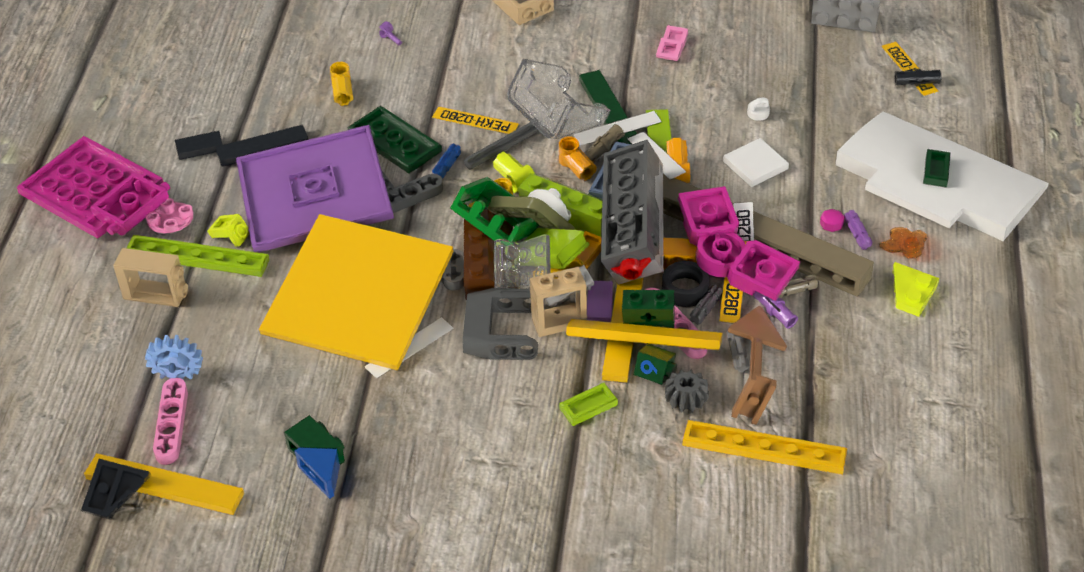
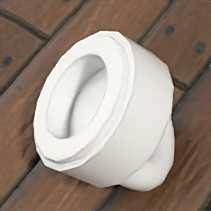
(758, 109)

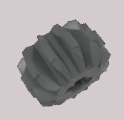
(686, 390)

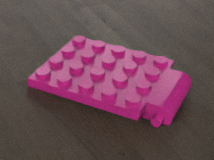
(96, 189)

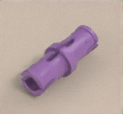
(786, 317)

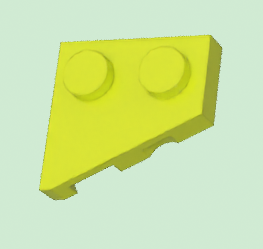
(912, 288)

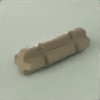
(799, 285)

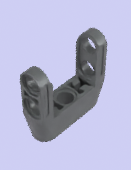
(478, 325)

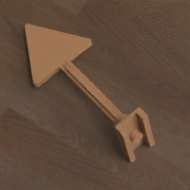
(758, 388)

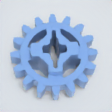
(173, 357)

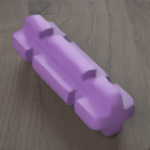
(858, 229)

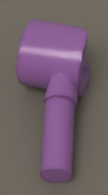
(386, 31)

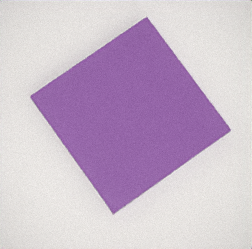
(334, 178)

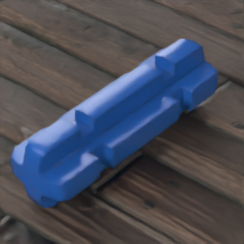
(447, 160)

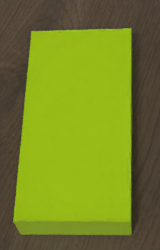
(588, 404)

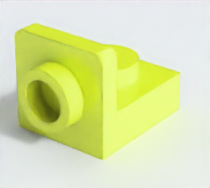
(230, 226)

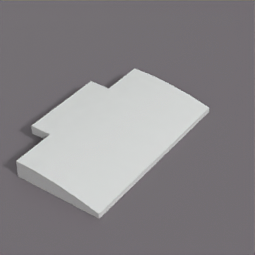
(978, 187)

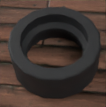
(688, 270)

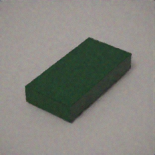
(936, 168)

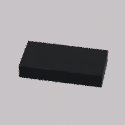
(198, 145)

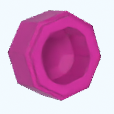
(832, 220)

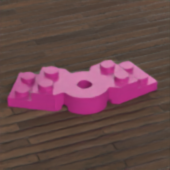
(722, 253)

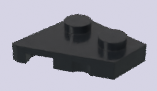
(112, 488)

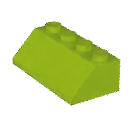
(584, 208)

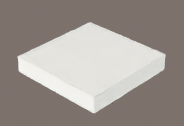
(755, 162)

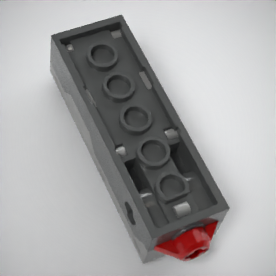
(632, 212)

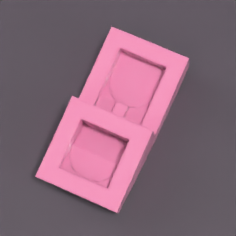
(672, 43)

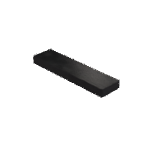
(229, 152)

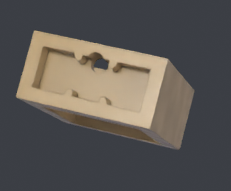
(525, 11)
(136, 289)
(557, 318)

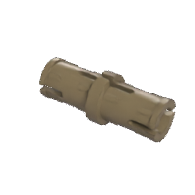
(604, 143)

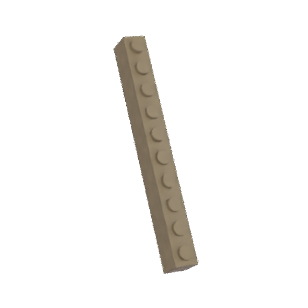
(816, 257)

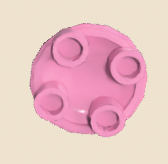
(170, 217)

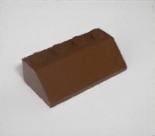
(480, 256)

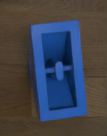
(320, 467)

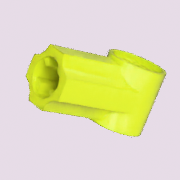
(512, 169)

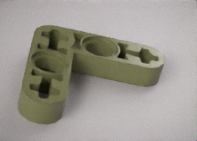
(529, 208)

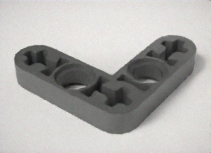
(425, 186)

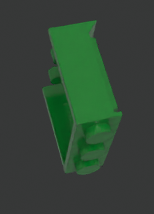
(482, 192)

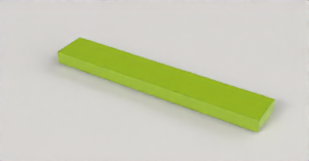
(204, 255)

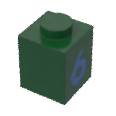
(655, 364)

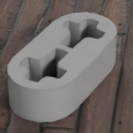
(457, 269)

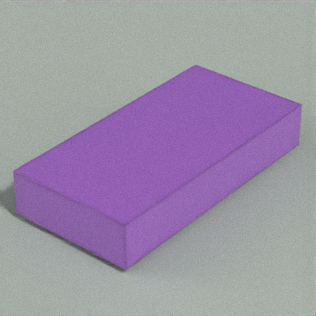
(600, 301)

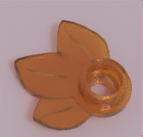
(905, 241)

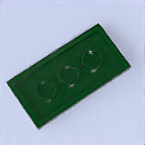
(398, 140)

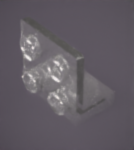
(520, 261)

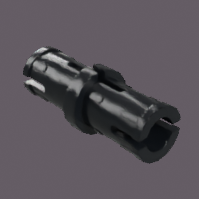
(917, 77)

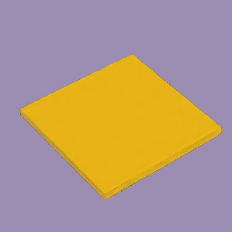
(357, 291)

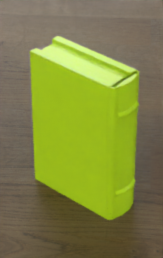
(564, 245)

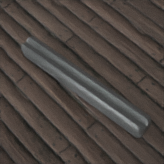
(500, 145)

